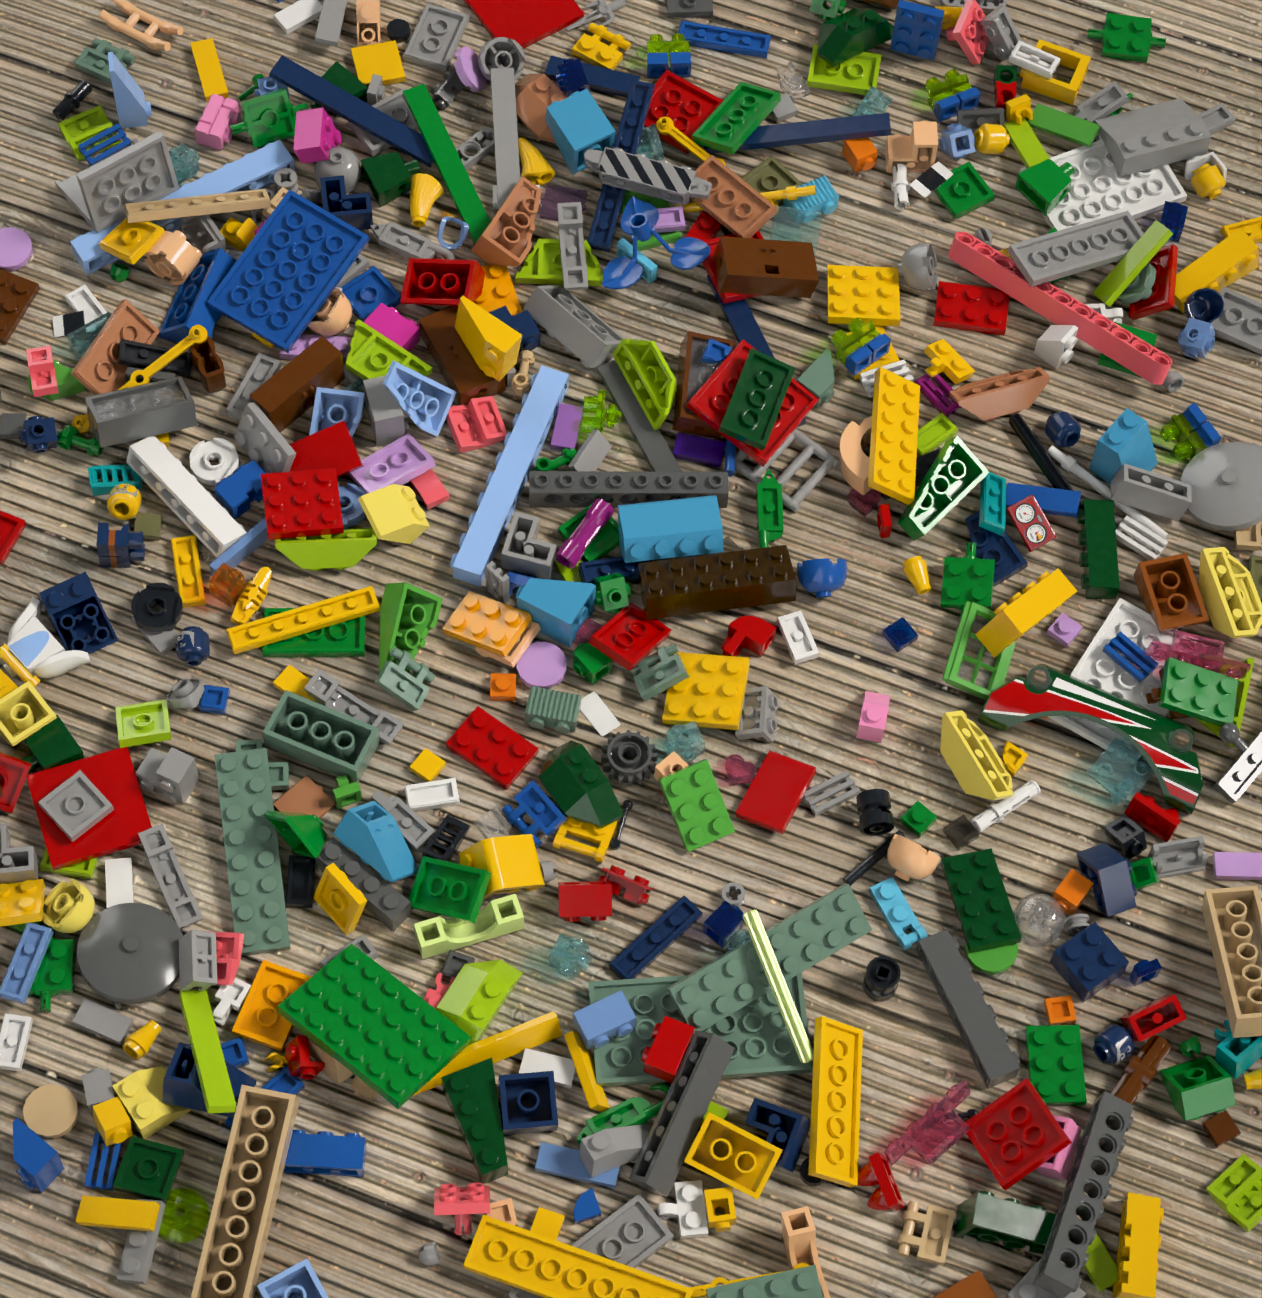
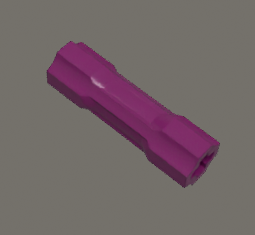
(574, 547)

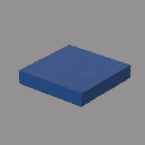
(368, 292)

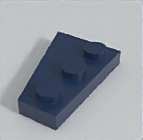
(994, 546)

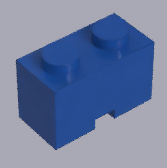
(240, 489)

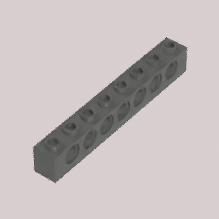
(582, 488)
(1051, 1272)

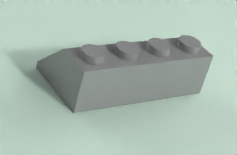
(573, 325)

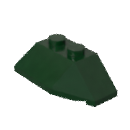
(852, 35)
(579, 786)

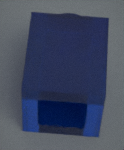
(1173, 218)
(723, 923)

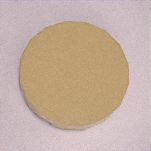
(51, 1111)

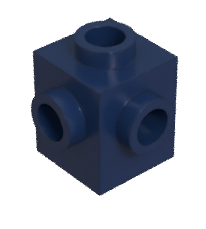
(38, 434)

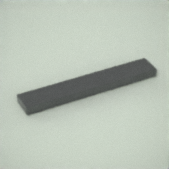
(649, 440)

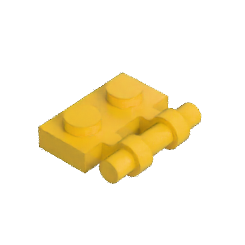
(597, 53)

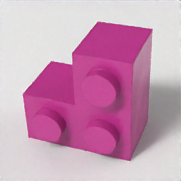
(314, 135)

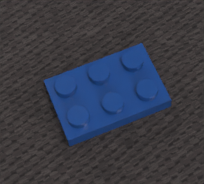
(917, 30)

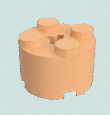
(172, 257)

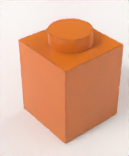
(860, 154)
(1072, 891)

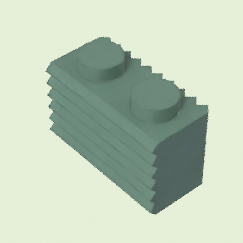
(552, 709)

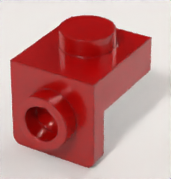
(299, 1059)

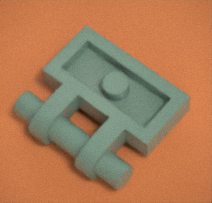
(96, 61)
(662, 675)
(400, 683)

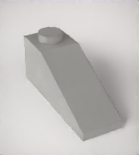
(612, 1147)

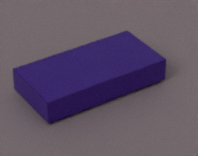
(699, 449)

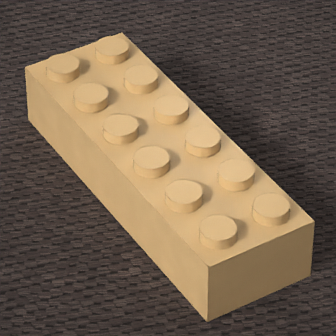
(1235, 938)

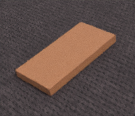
(733, 200)
(99, 365)

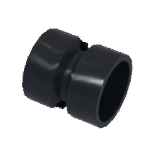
(875, 812)
(881, 978)

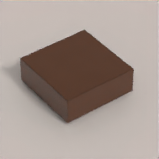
(1221, 1128)

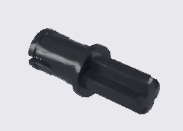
(72, 100)

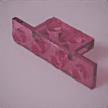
(1199, 652)
(935, 1130)

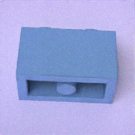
(604, 1020)

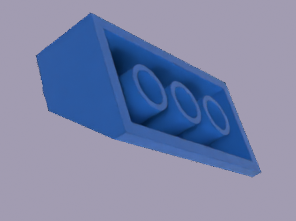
(190, 301)

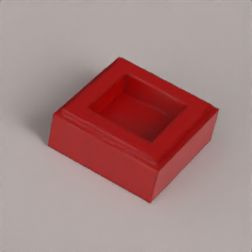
(884, 521)

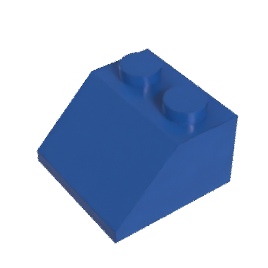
(35, 1159)

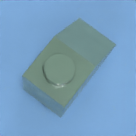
(820, 378)

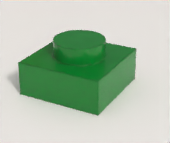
(918, 819)
(1144, 873)

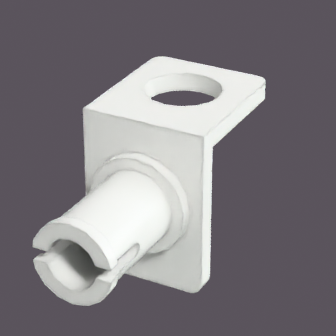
(1195, 162)

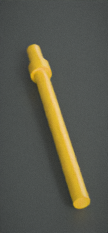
(789, 193)

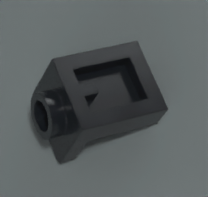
(1127, 836)

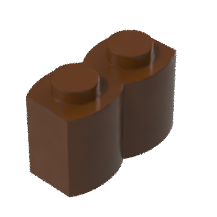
(208, 365)

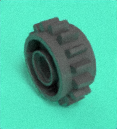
(625, 770)

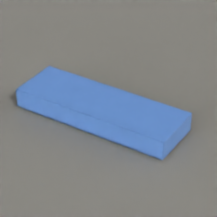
(242, 548)
(25, 963)
(567, 1163)

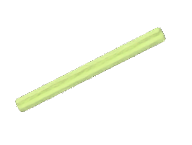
(778, 986)

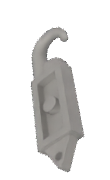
(408, 242)

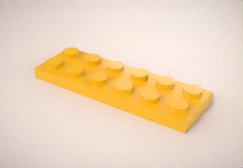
(894, 436)
(835, 1102)

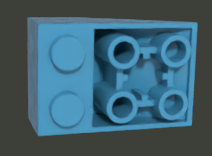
(377, 841)

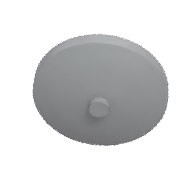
(1226, 486)

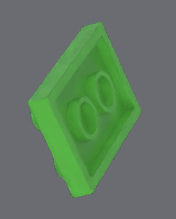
(696, 805)

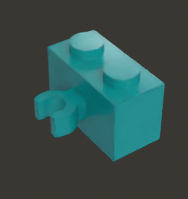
(1236, 1054)

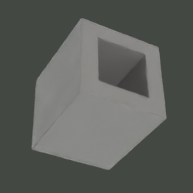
(98, 1087)

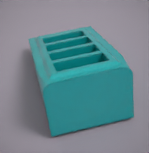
(106, 471)

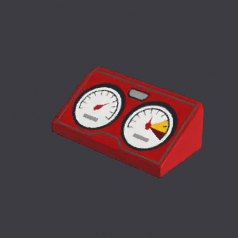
(1031, 523)

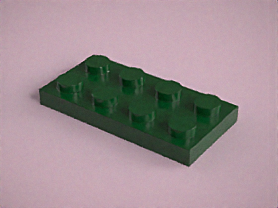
(756, 399)
(980, 900)

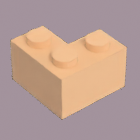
(914, 151)

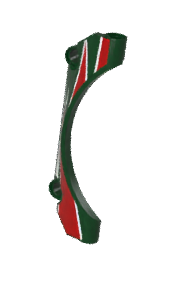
(1146, 730)

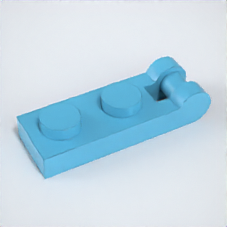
(897, 913)

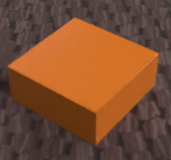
(1060, 1010)

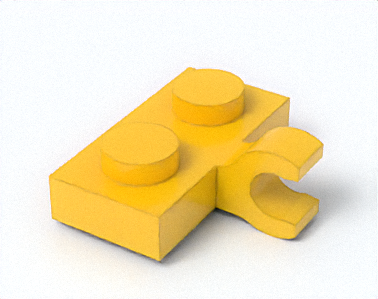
(947, 360)

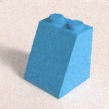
(578, 126)
(1124, 442)
(557, 606)

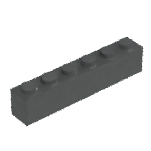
(968, 1008)
(681, 1113)

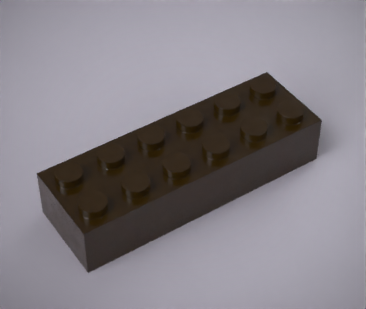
(716, 582)

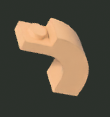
(853, 461)
(800, 1241)

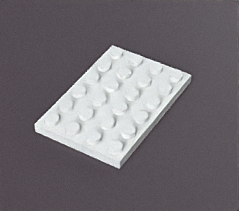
(1101, 191)
(1103, 672)

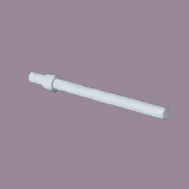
(1070, 464)

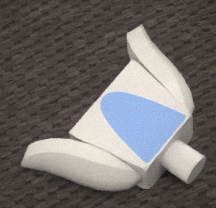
(38, 648)

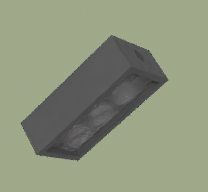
(141, 411)

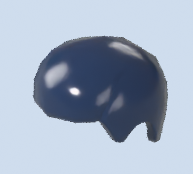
(1204, 305)

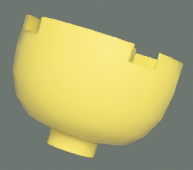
(69, 907)

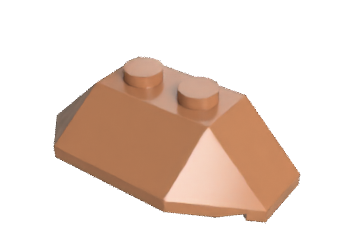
(533, 96)
(1001, 393)

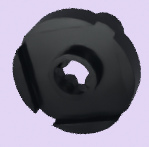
(157, 621)

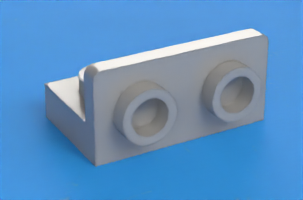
(758, 714)

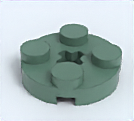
(1140, 287)

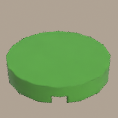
(993, 960)

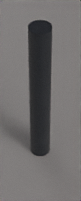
(870, 861)

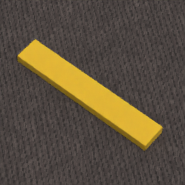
(303, 620)
(502, 1045)

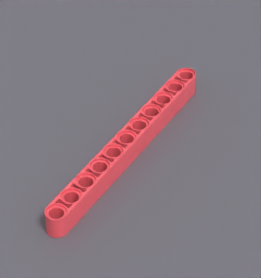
(1061, 309)

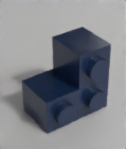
(352, 208)
(521, 323)
(1111, 878)
(784, 1130)

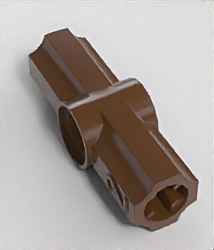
(1141, 1069)

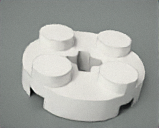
(214, 449)

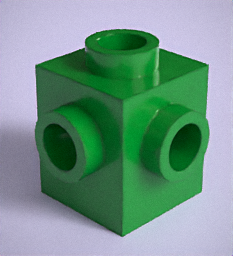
(826, 12)
(612, 592)

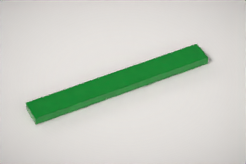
(447, 160)

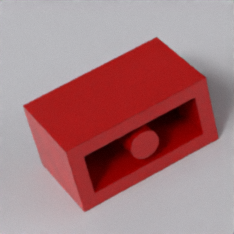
(585, 900)
(1154, 1017)
(668, 1048)

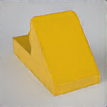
(238, 234)

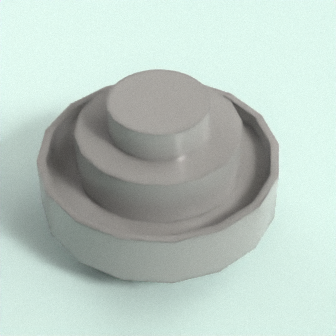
(186, 693)

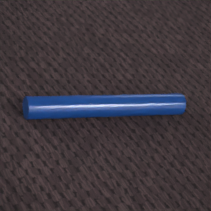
(730, 458)

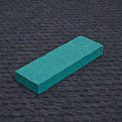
(993, 503)

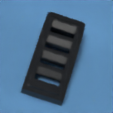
(438, 835)

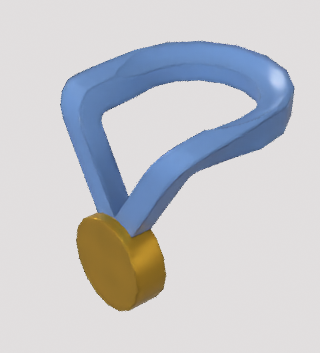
(447, 216)

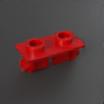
(636, 887)

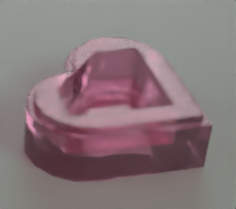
(865, 503)
(587, 629)
(739, 771)

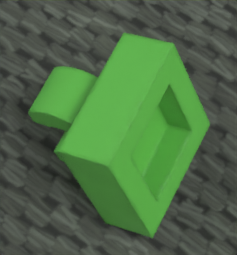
(346, 793)

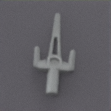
(603, 11)

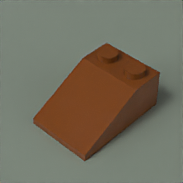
(1170, 592)

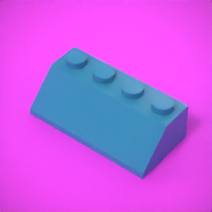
(670, 529)

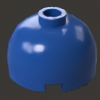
(822, 576)

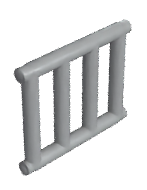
(811, 447)

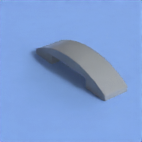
(572, 246)
(329, 693)
(170, 876)

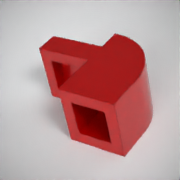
(750, 633)

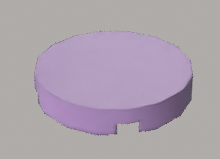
(468, 69)
(14, 249)
(542, 665)

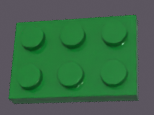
(1198, 692)
(449, 889)
(1056, 1064)

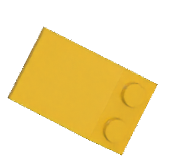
(488, 339)
(733, 1155)

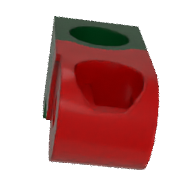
(1004, 85)

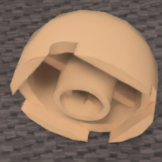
(333, 315)
(910, 859)

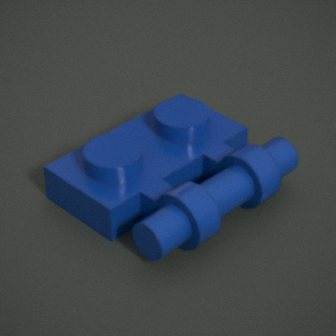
(541, 810)

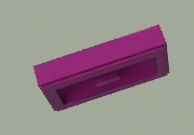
(939, 401)

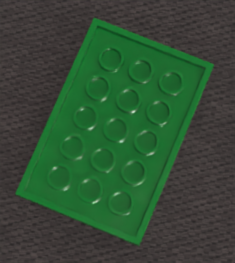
(374, 1025)

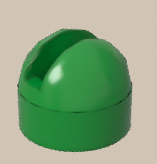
(119, 272)
(1191, 1044)

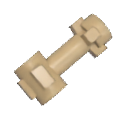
(520, 382)

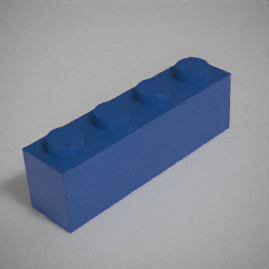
(326, 1154)

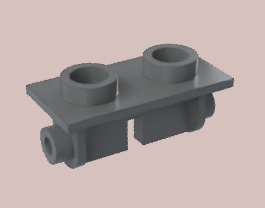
(442, 92)

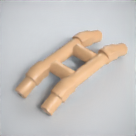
(136, 14)

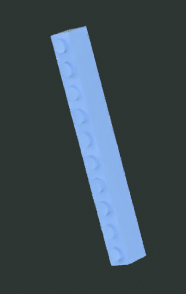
(250, 172)
(510, 476)

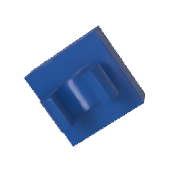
(517, 580)

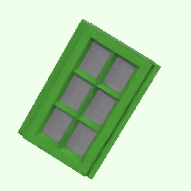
(969, 662)

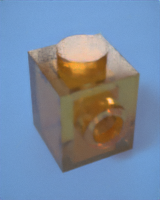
(227, 584)

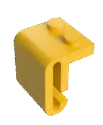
(510, 860)

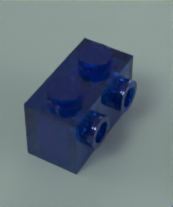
(572, 77)

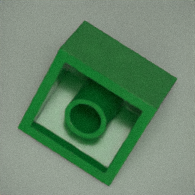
(1198, 1087)

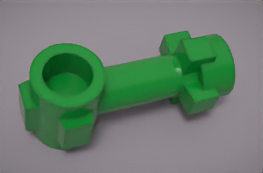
(68, 436)
(545, 464)

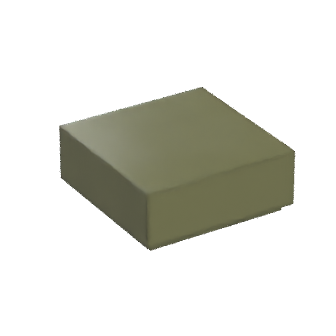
(149, 524)

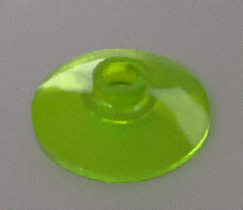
(189, 1225)

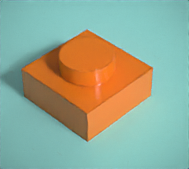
(502, 687)

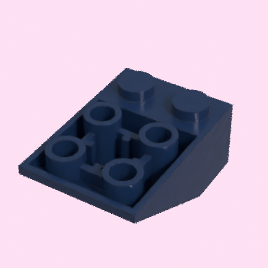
(77, 615)
(183, 1086)

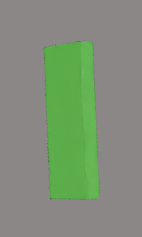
(1064, 125)

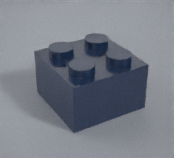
(1089, 961)
(528, 1102)

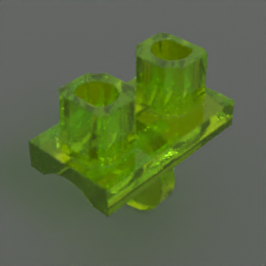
(596, 405)

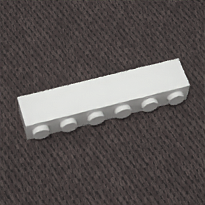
(184, 495)

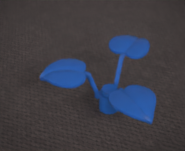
(639, 222)

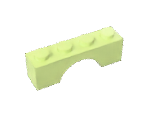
(494, 920)

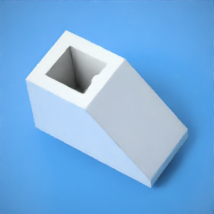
(1057, 344)

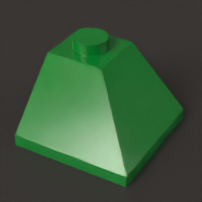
(299, 831)

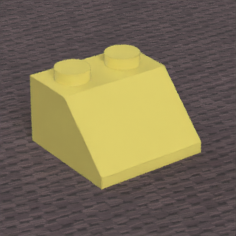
(394, 513)
(23, 714)
(142, 1100)

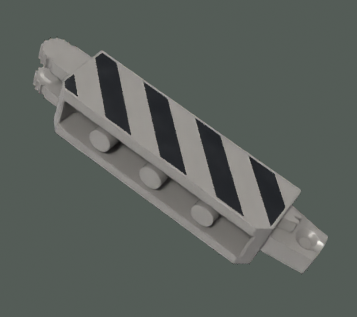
(647, 175)

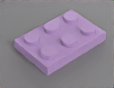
(393, 465)

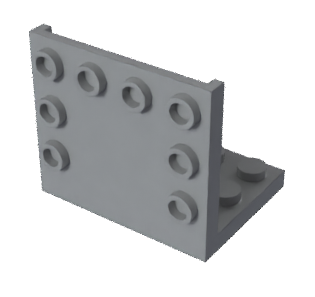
(129, 176)

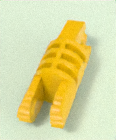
(252, 597)

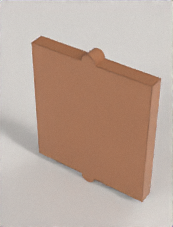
(305, 798)

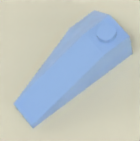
(128, 96)
(420, 397)
(335, 406)

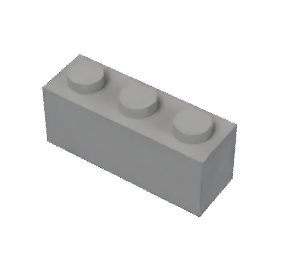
(1151, 492)

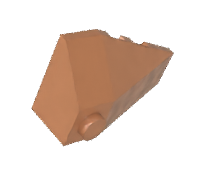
(510, 231)

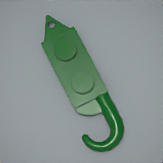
(769, 510)
(628, 1113)

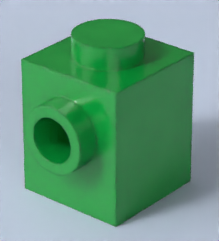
(591, 663)

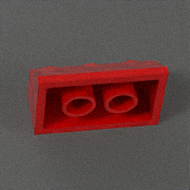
(441, 281)

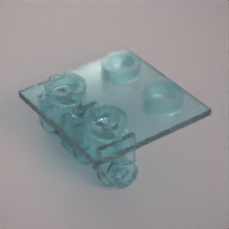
(1121, 772)

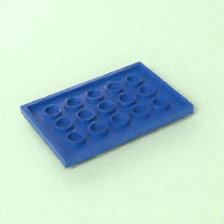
(288, 271)

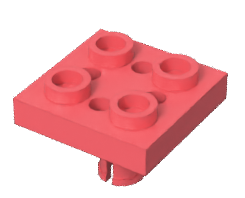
(970, 32)
(462, 1203)

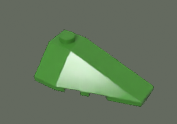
(405, 619)

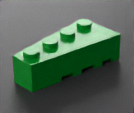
(944, 485)

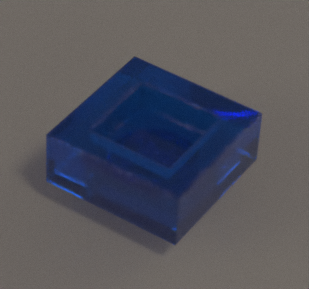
(900, 634)
(1145, 971)

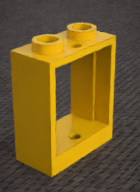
(1052, 87)

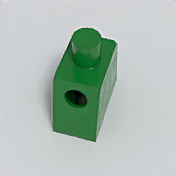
(1045, 184)

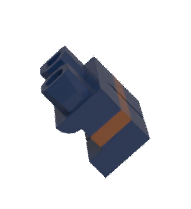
(119, 547)

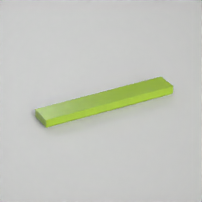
(207, 1051)

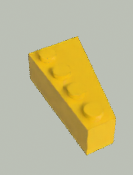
(1218, 267)
(1025, 611)
(1138, 1247)

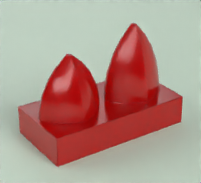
(1153, 817)
(879, 1172)

